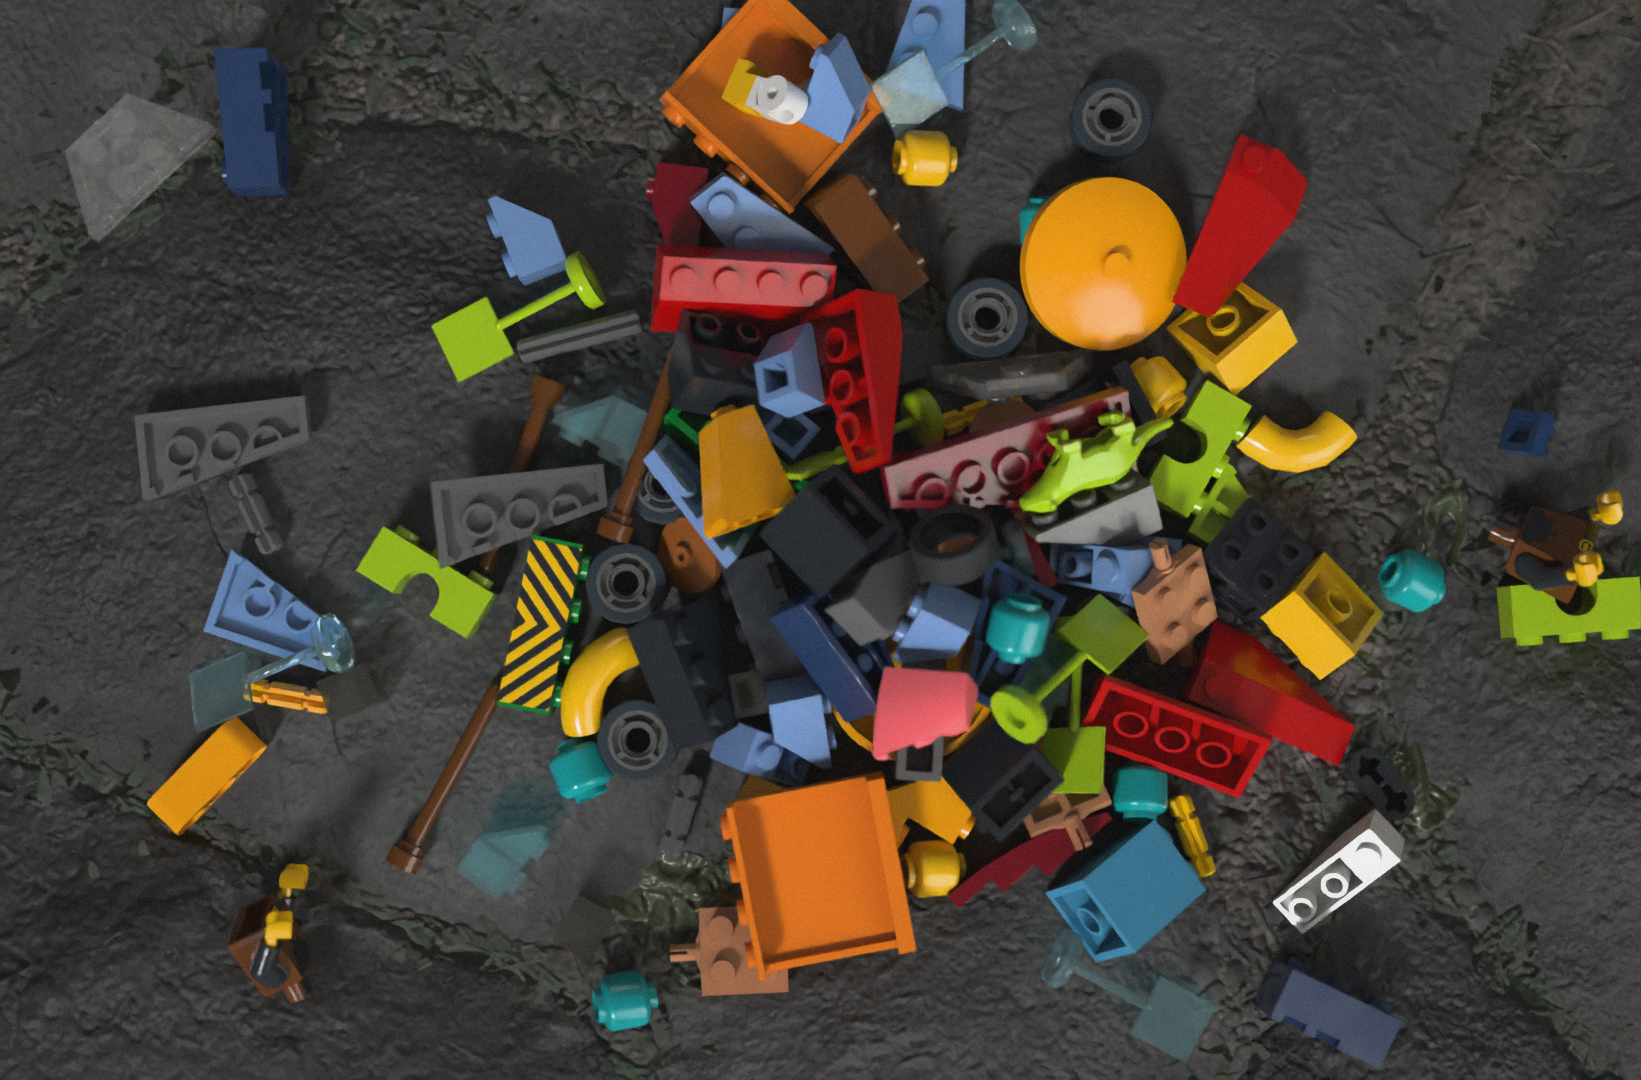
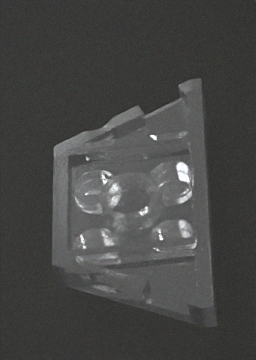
(129, 157)
(1015, 376)

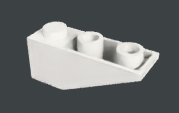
(1341, 871)

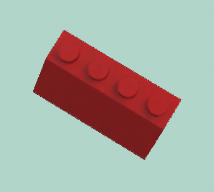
(740, 285)
(1174, 735)

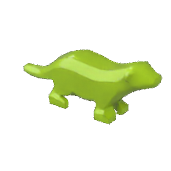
(1090, 461)

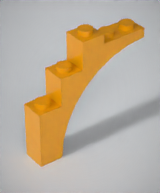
(925, 802)

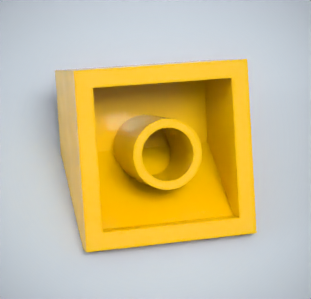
(1237, 340)
(1323, 616)

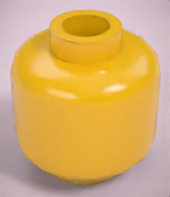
(923, 158)
(1161, 385)
(932, 868)

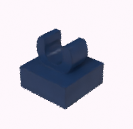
(1527, 433)

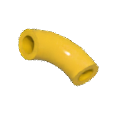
(1299, 448)
(589, 679)

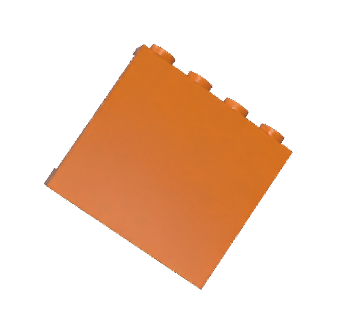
(768, 155)
(817, 873)

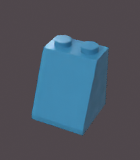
(1127, 892)

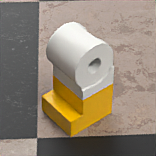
(764, 95)

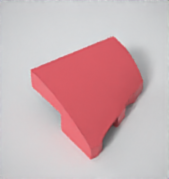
(920, 707)

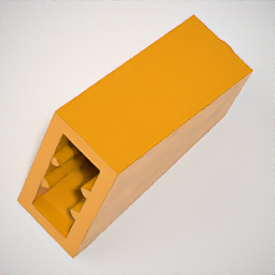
(739, 472)

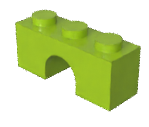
(1216, 420)
(462, 597)
(1606, 607)

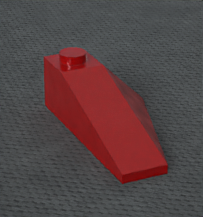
(1244, 218)
(860, 367)
(1255, 688)

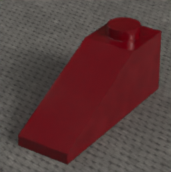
(669, 196)

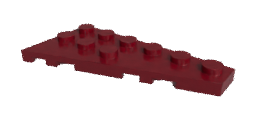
(994, 462)

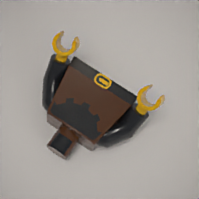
(1556, 547)
(270, 941)

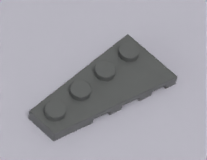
(207, 441)
(502, 508)

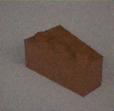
(866, 235)

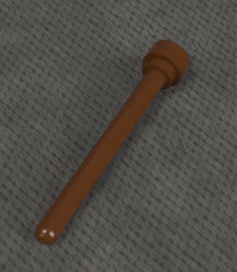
(544, 396)
(617, 522)
(408, 852)

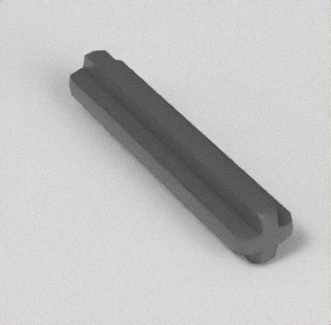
(579, 336)

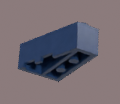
(838, 664)
(1328, 1010)

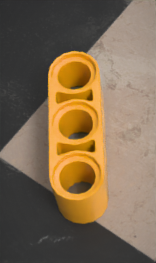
(206, 775)

